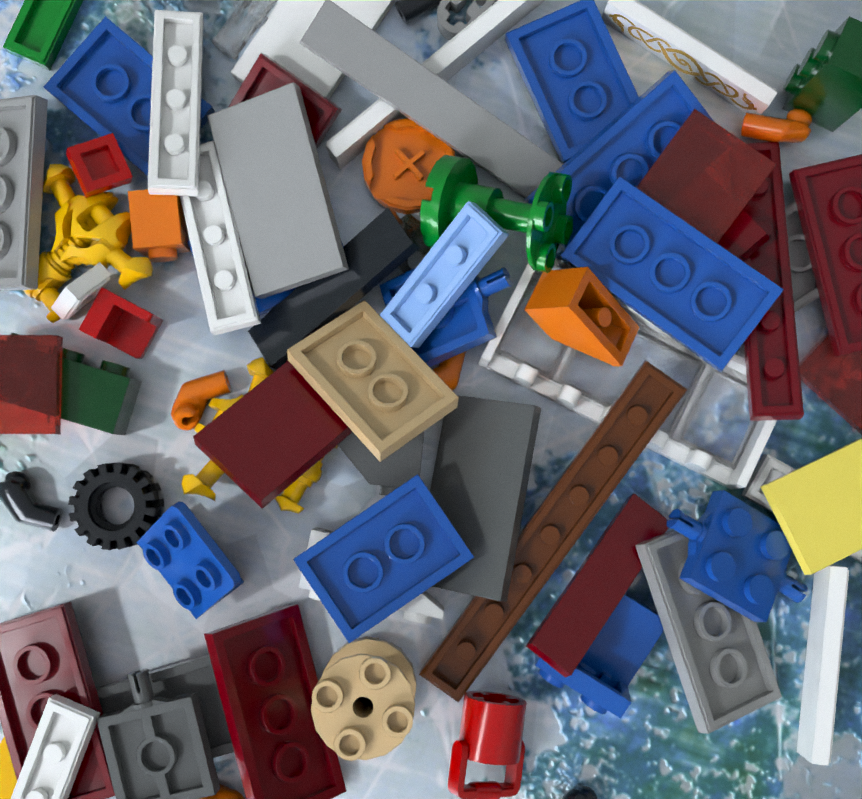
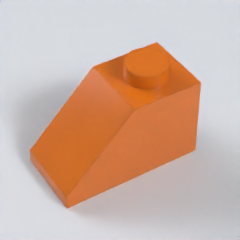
(582, 314)

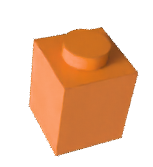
(158, 225)

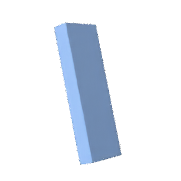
(444, 274)

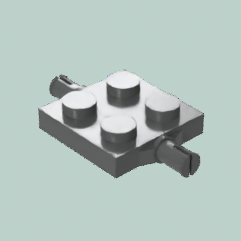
(158, 746)

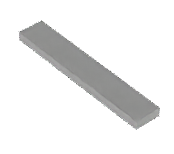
(427, 99)

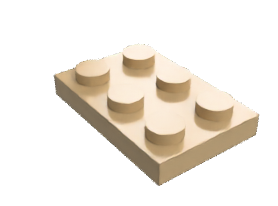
(372, 379)

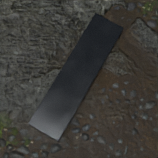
(370, 259)

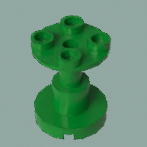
(542, 221)

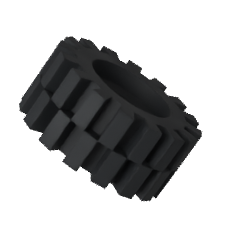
(88, 499)

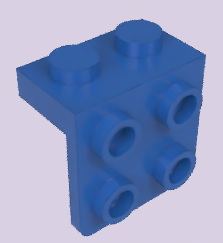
(189, 560)
(611, 658)

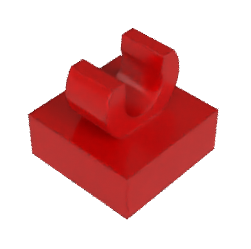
(99, 165)

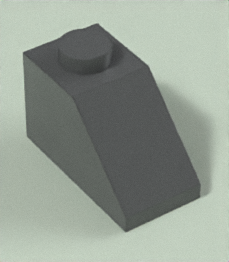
(391, 471)

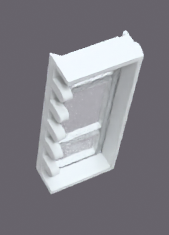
(703, 432)

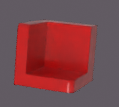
(121, 324)

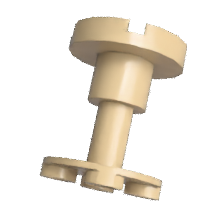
(365, 699)

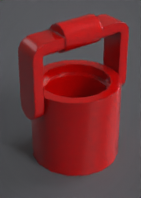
(489, 735)

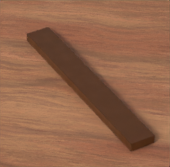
(556, 527)

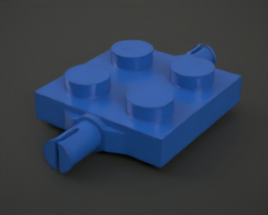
(465, 323)
(737, 556)

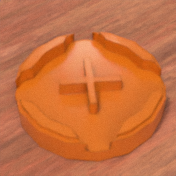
(399, 163)

